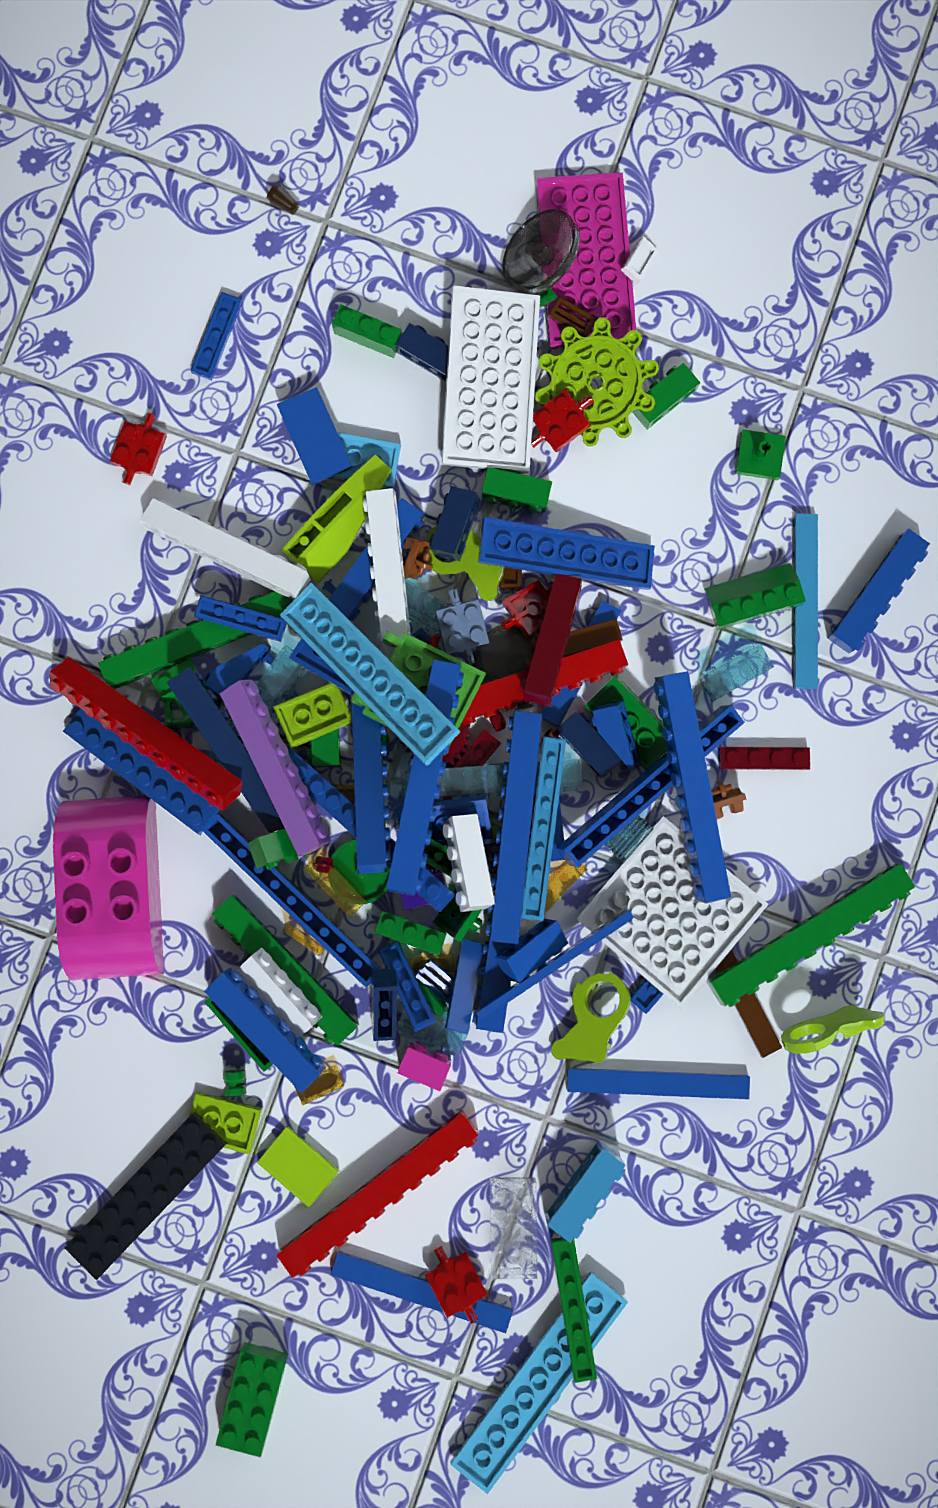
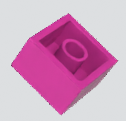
(425, 1065)

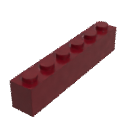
(552, 639)

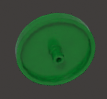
(369, 885)

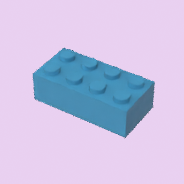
(584, 1191)

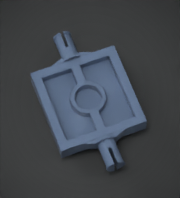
(461, 626)

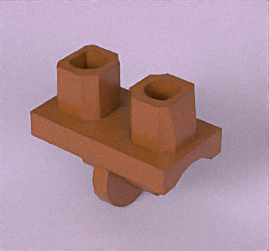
(417, 559)
(726, 796)

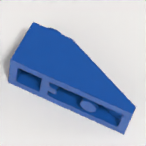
(235, 669)
(616, 730)

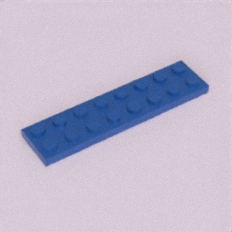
(566, 553)
(142, 772)

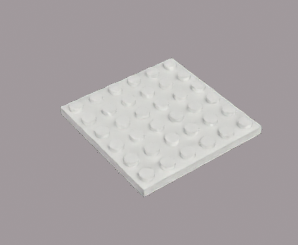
(672, 934)

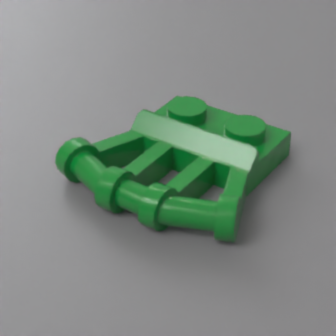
(167, 695)

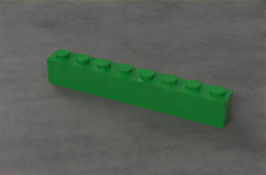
(254, 935)

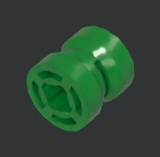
(234, 1083)

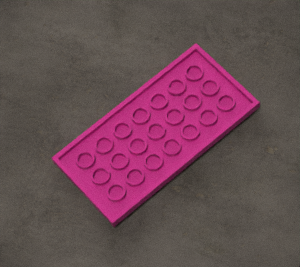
(596, 274)

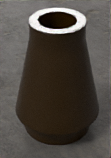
(282, 199)

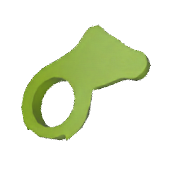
(484, 576)
(847, 1020)
(591, 1034)

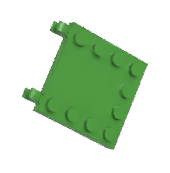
(415, 661)

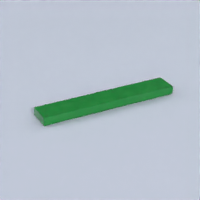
(574, 1310)

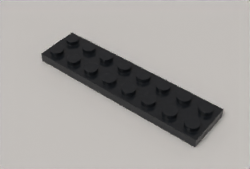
(145, 1196)

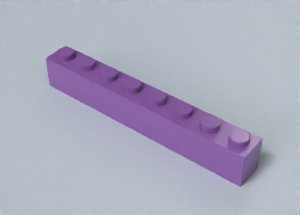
(275, 767)

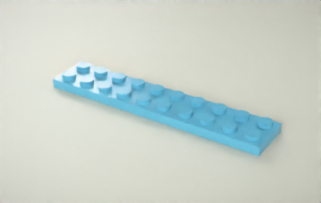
(370, 674)
(532, 1391)

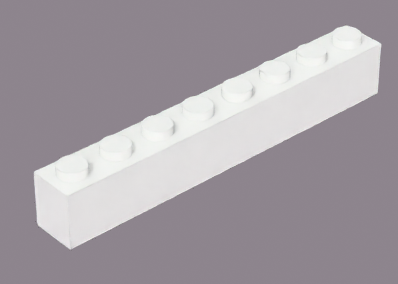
(225, 549)
(387, 565)

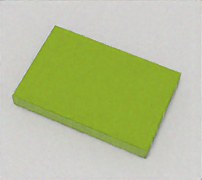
(313, 714)
(229, 1119)
(298, 1166)

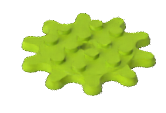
(604, 358)

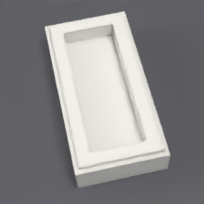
(639, 260)

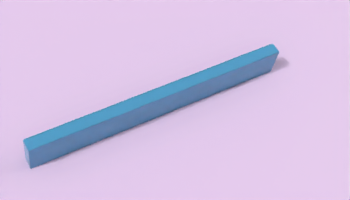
(806, 615)
(543, 828)

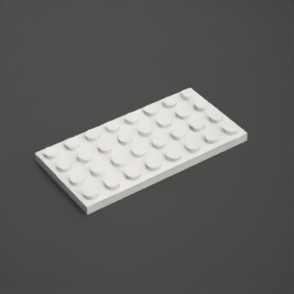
(490, 379)

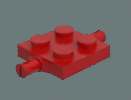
(561, 420)
(138, 448)
(526, 608)
(456, 1284)

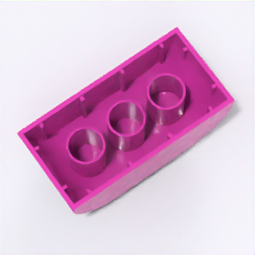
(108, 888)

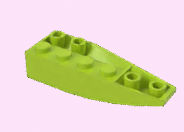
(337, 522)

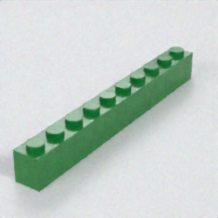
(181, 644)
(810, 935)

